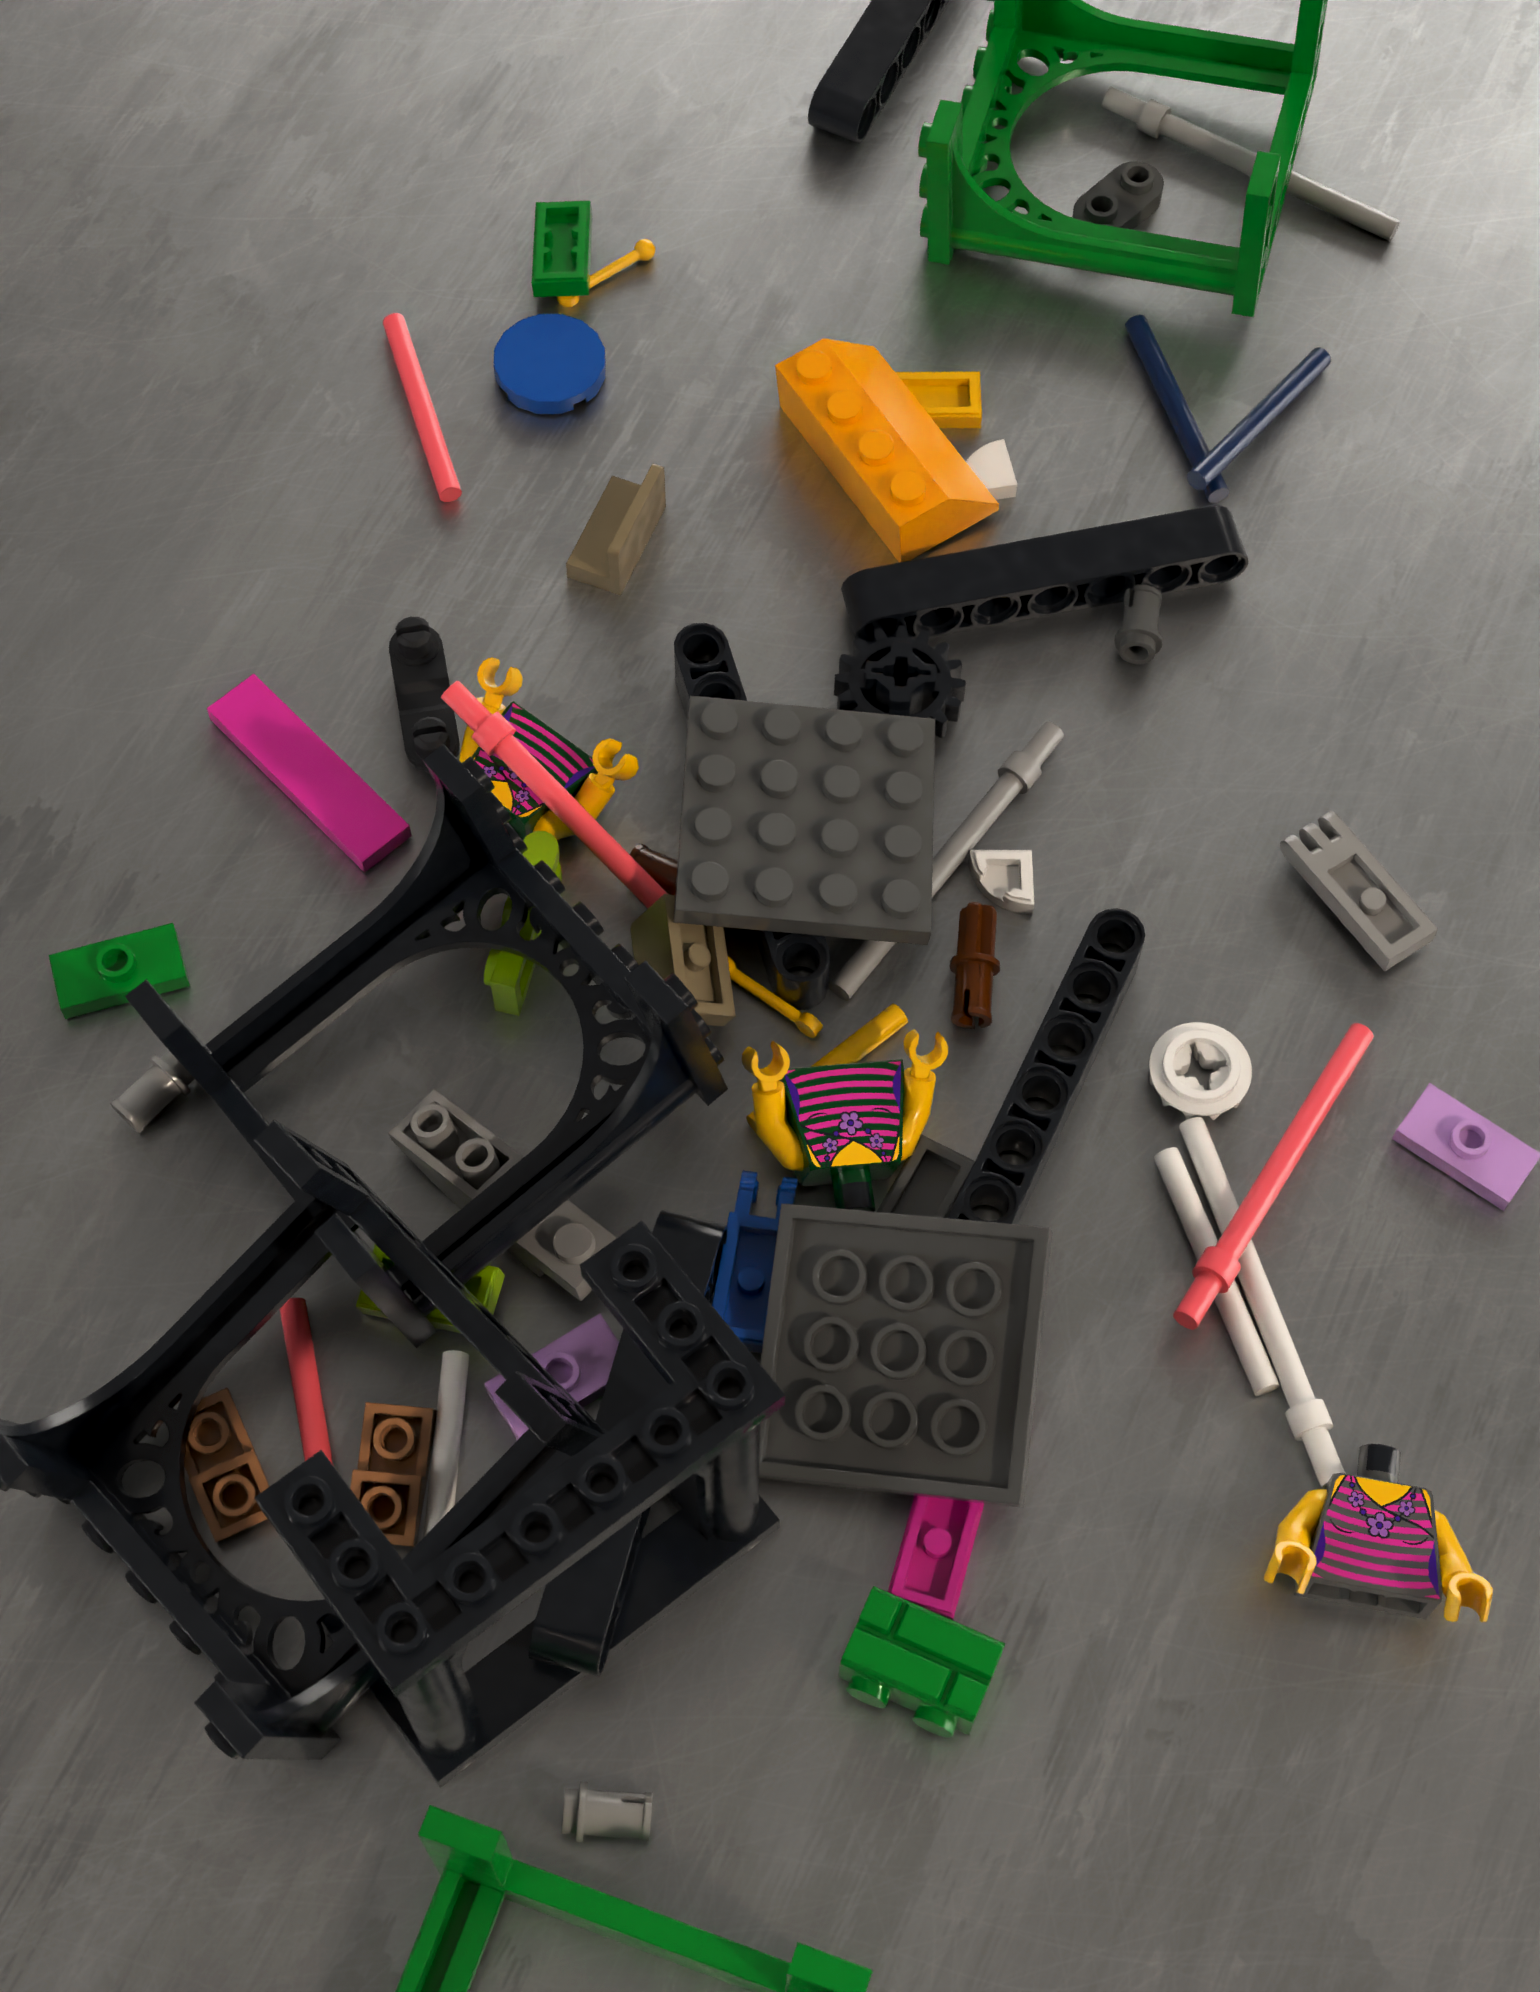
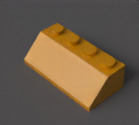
(881, 446)

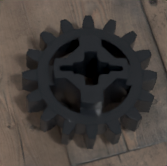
(901, 679)

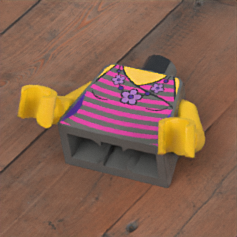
(1377, 1545)

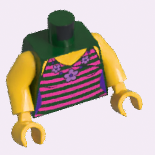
(583, 776)
(844, 1119)

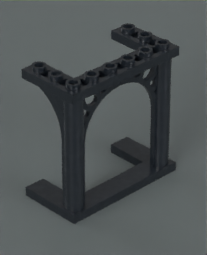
(460, 867)
(685, 1443)
(87, 1447)

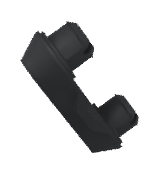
(419, 683)

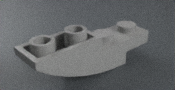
(467, 1159)

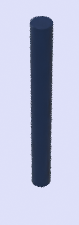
(1173, 400)
(1258, 418)

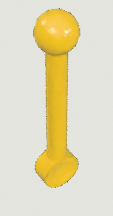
(643, 250)
(805, 1021)

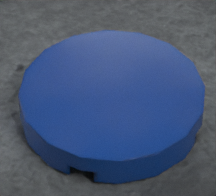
(549, 363)

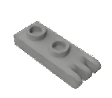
(1359, 890)

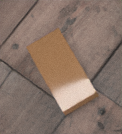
(224, 1467)
(394, 1467)

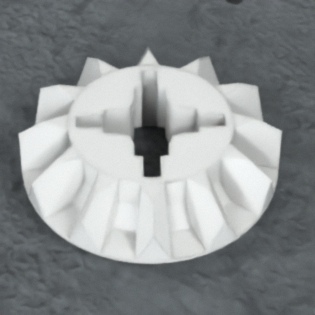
(1213, 1049)

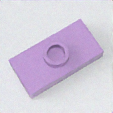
(1466, 1146)
(575, 1360)

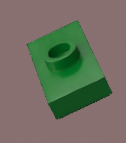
(562, 249)
(108, 970)

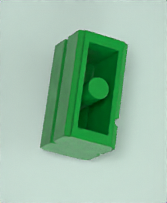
(919, 1663)

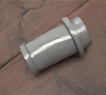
(153, 1091)
(606, 1813)

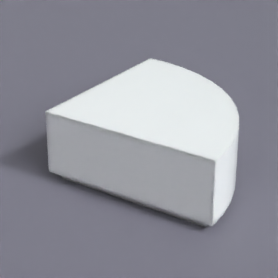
(994, 469)
(1005, 878)

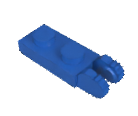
(748, 1262)

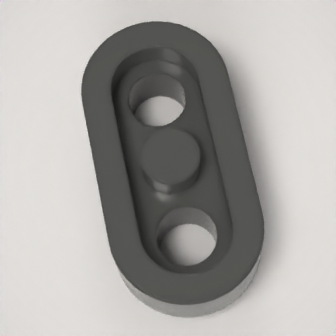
(1124, 196)

